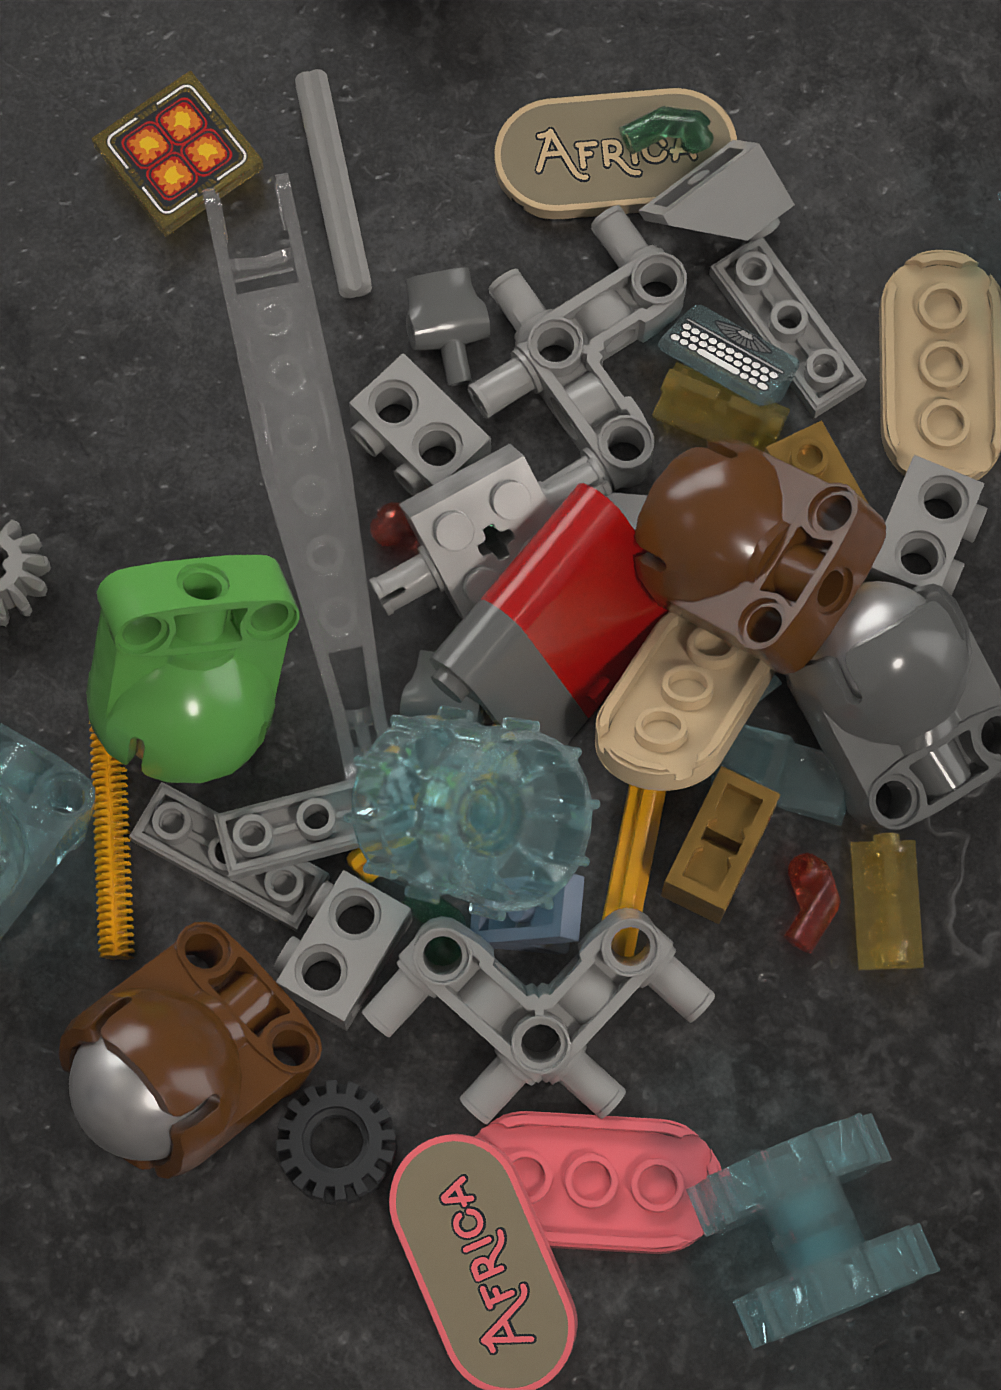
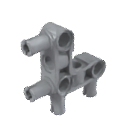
(592, 330)
(572, 1004)

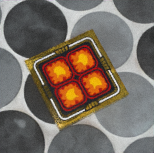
(175, 150)

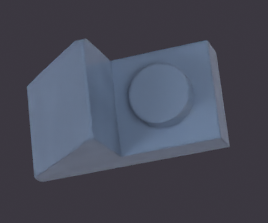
(537, 928)

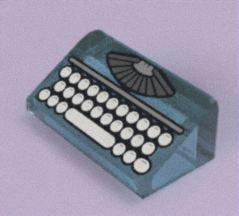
(730, 355)

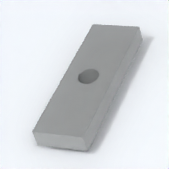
(765, 294)
(275, 831)
(188, 838)

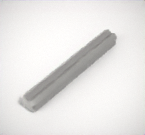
(333, 184)

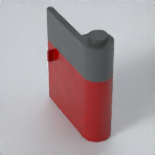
(554, 622)

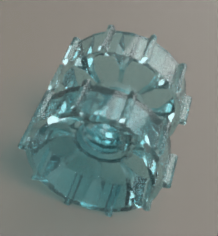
(524, 822)
(811, 1228)

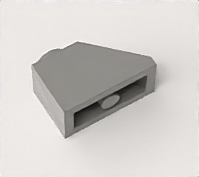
(725, 195)

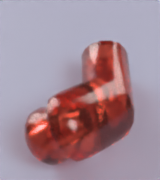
(816, 898)

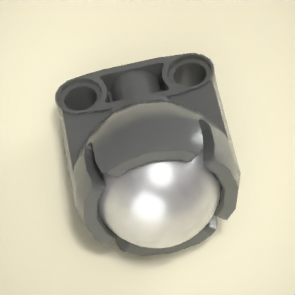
(902, 703)

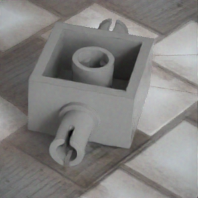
(451, 524)

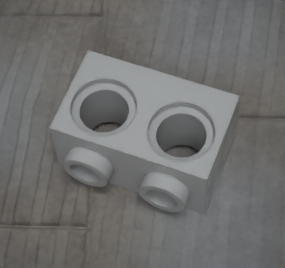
(432, 423)
(916, 531)
(357, 955)

